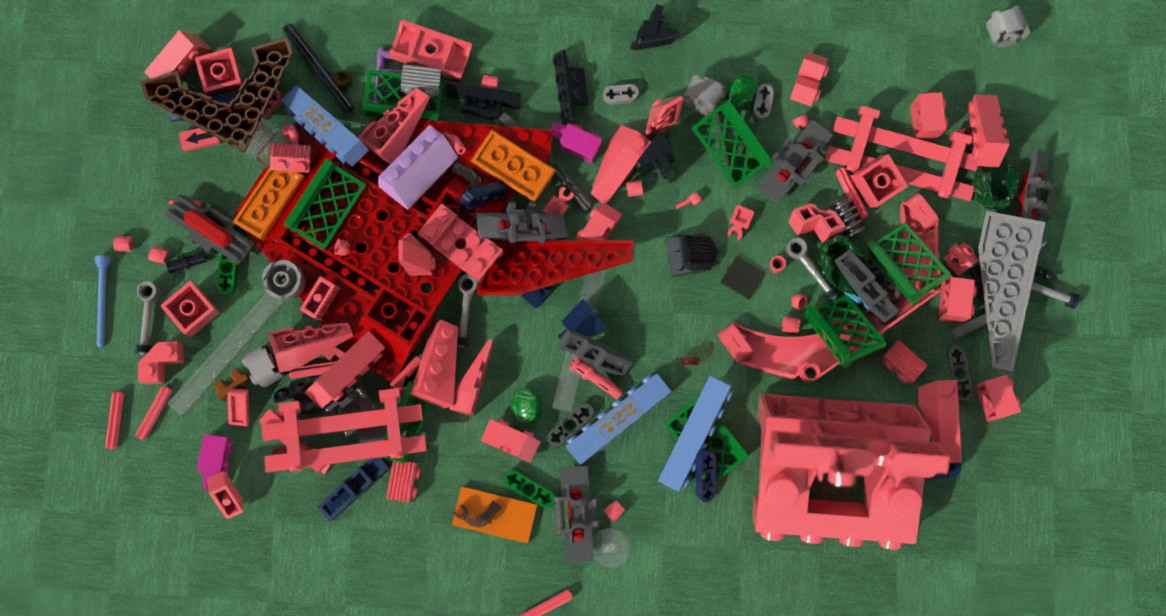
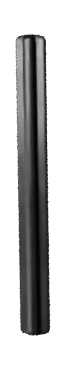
(318, 67)

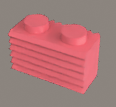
(290, 158)
(320, 298)
(903, 362)
(403, 481)
(225, 494)

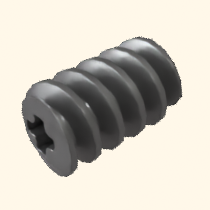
(845, 213)

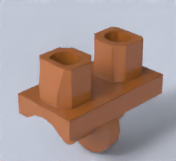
(240, 381)

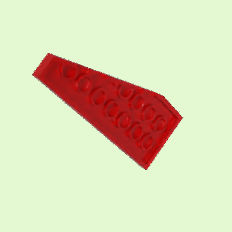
(534, 141)
(537, 265)

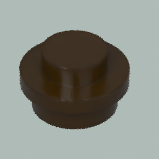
(343, 79)

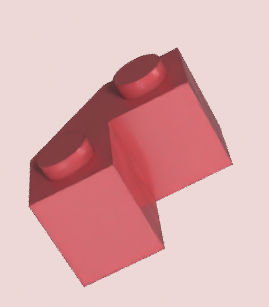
(808, 79)
(809, 218)
(601, 224)
(152, 366)
(510, 440)

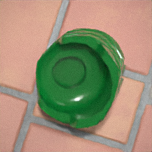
(741, 90)
(526, 405)

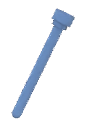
(103, 264)

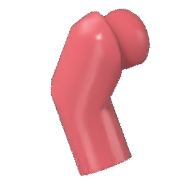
(293, 135)
(455, 142)

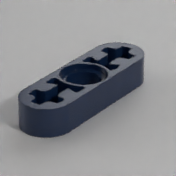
(483, 195)
(705, 488)

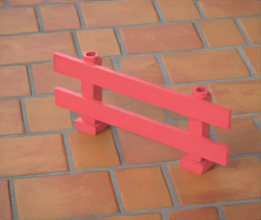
(953, 157)
(293, 428)

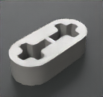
(620, 89)
(767, 102)

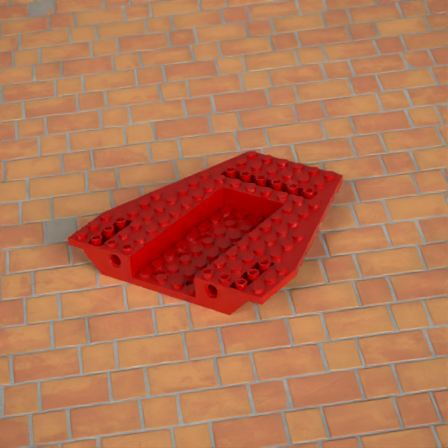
(369, 294)

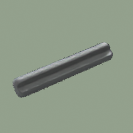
(570, 186)

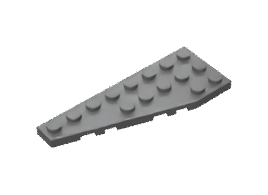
(1007, 267)

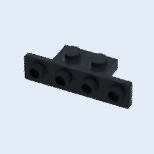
(570, 86)
(482, 100)
(298, 394)

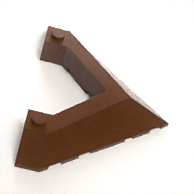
(229, 122)

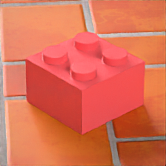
(220, 72)
(929, 116)
(879, 181)
(957, 300)
(190, 309)
(998, 398)

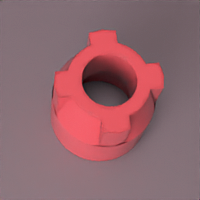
(490, 82)
(634, 188)
(123, 243)
(158, 255)
(780, 260)
(790, 324)
(614, 511)

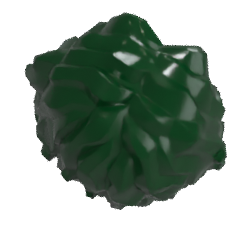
(995, 186)
(833, 249)

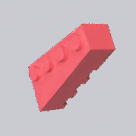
(987, 130)
(437, 367)
(345, 370)

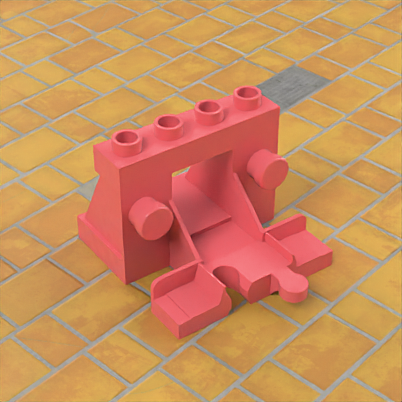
(845, 440)

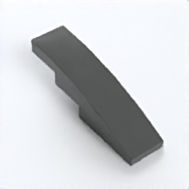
(866, 287)
(595, 353)

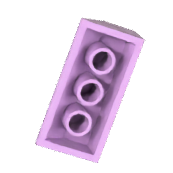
(417, 167)

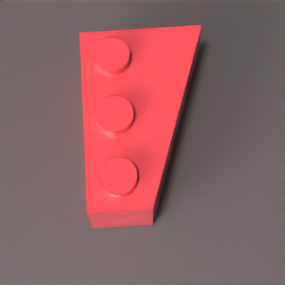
(178, 55)

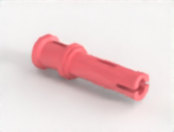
(589, 373)

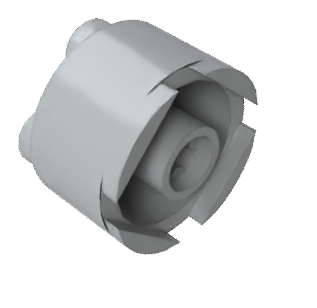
(1007, 27)
(704, 94)
(273, 283)
(262, 366)

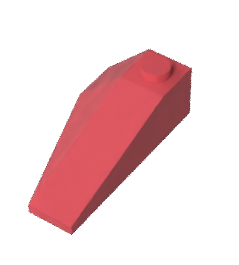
(663, 115)
(392, 132)
(618, 162)
(415, 257)
(298, 347)
(469, 389)
(941, 412)

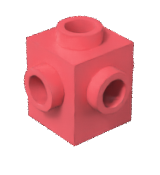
(960, 258)

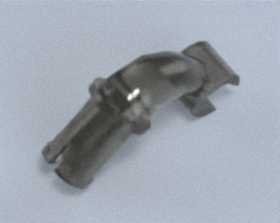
(469, 174)
(482, 519)

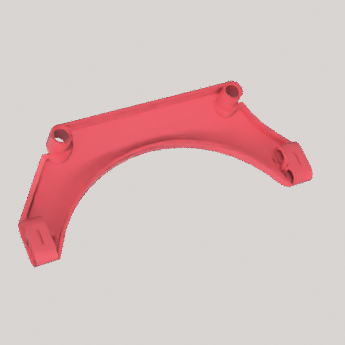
(793, 355)

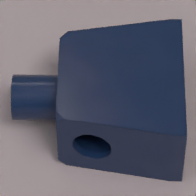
(583, 321)

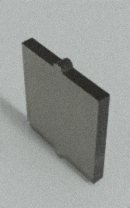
(742, 277)

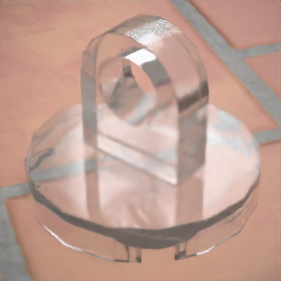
(611, 548)

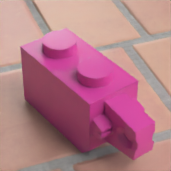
(576, 141)
(214, 456)

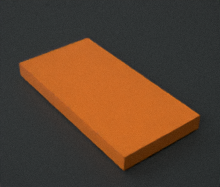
(513, 166)
(268, 202)
(511, 522)

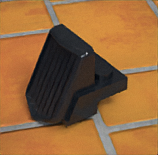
(652, 34)
(657, 156)
(691, 254)

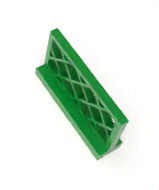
(377, 109)
(744, 133)
(311, 193)
(896, 274)
(831, 335)
(723, 433)

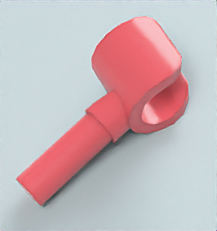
(694, 198)

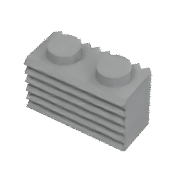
(422, 78)

